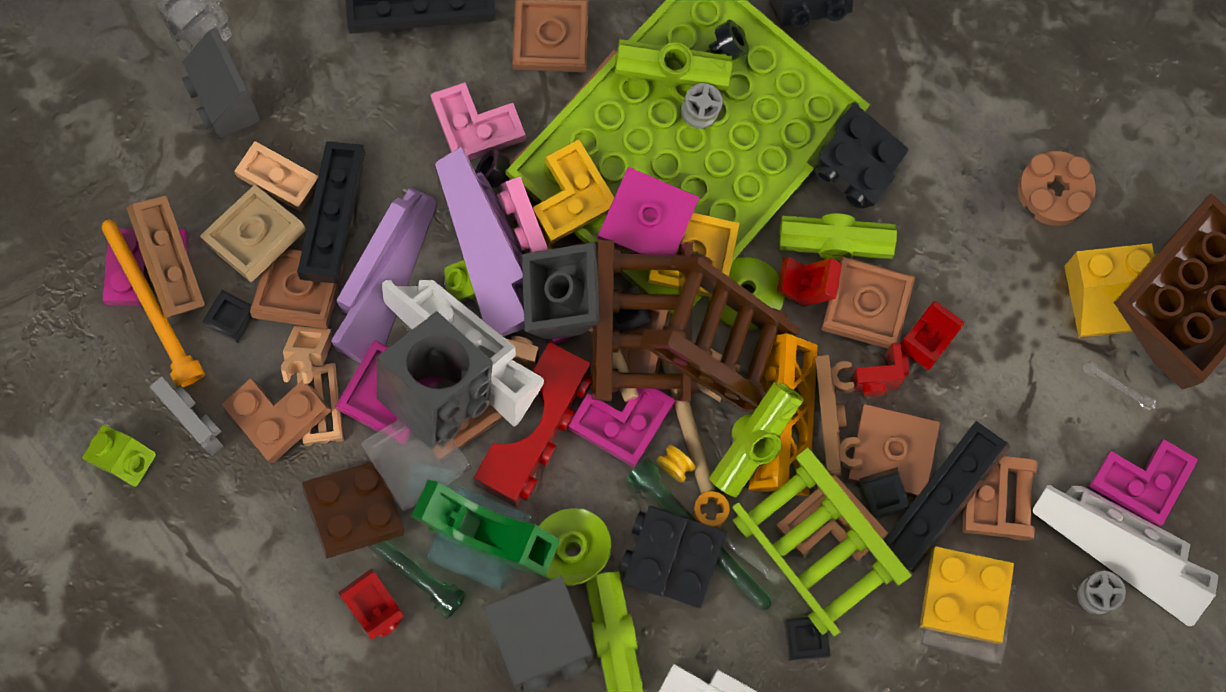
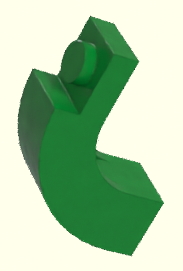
(485, 531)

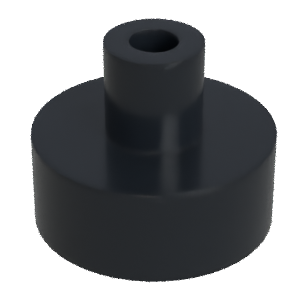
(729, 40)
(494, 167)

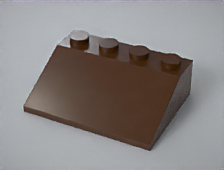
(1181, 298)

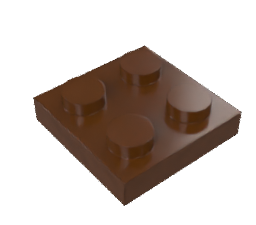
(352, 509)

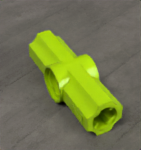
(648, 62)
(837, 236)
(756, 438)
(613, 633)

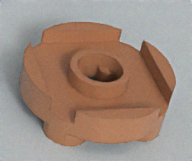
(1068, 170)

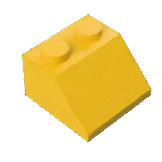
(1097, 280)

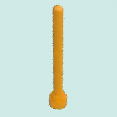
(184, 369)

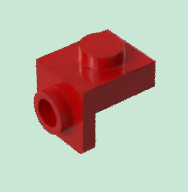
(809, 282)
(931, 335)
(878, 379)
(372, 605)

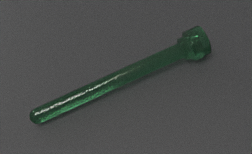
(648, 480)
(444, 596)

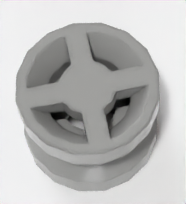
(705, 98)
(1110, 590)

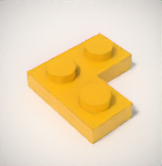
(582, 195)

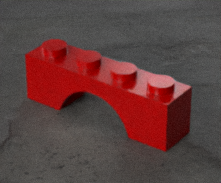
(511, 468)

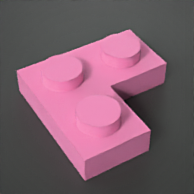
(474, 131)
(515, 202)

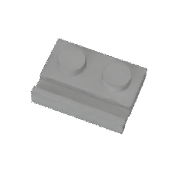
(180, 405)

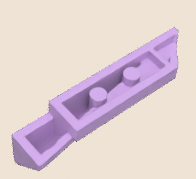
(485, 242)
(387, 257)

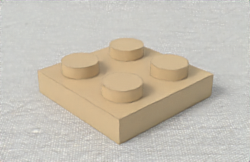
(253, 233)

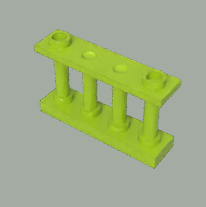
(859, 538)

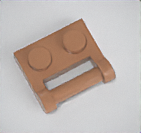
(987, 508)

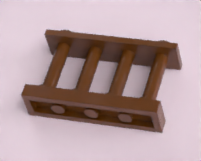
(609, 340)
(697, 358)

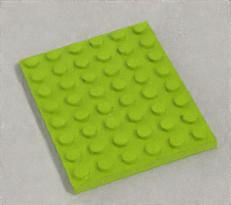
(739, 166)

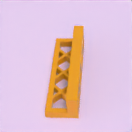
(784, 368)

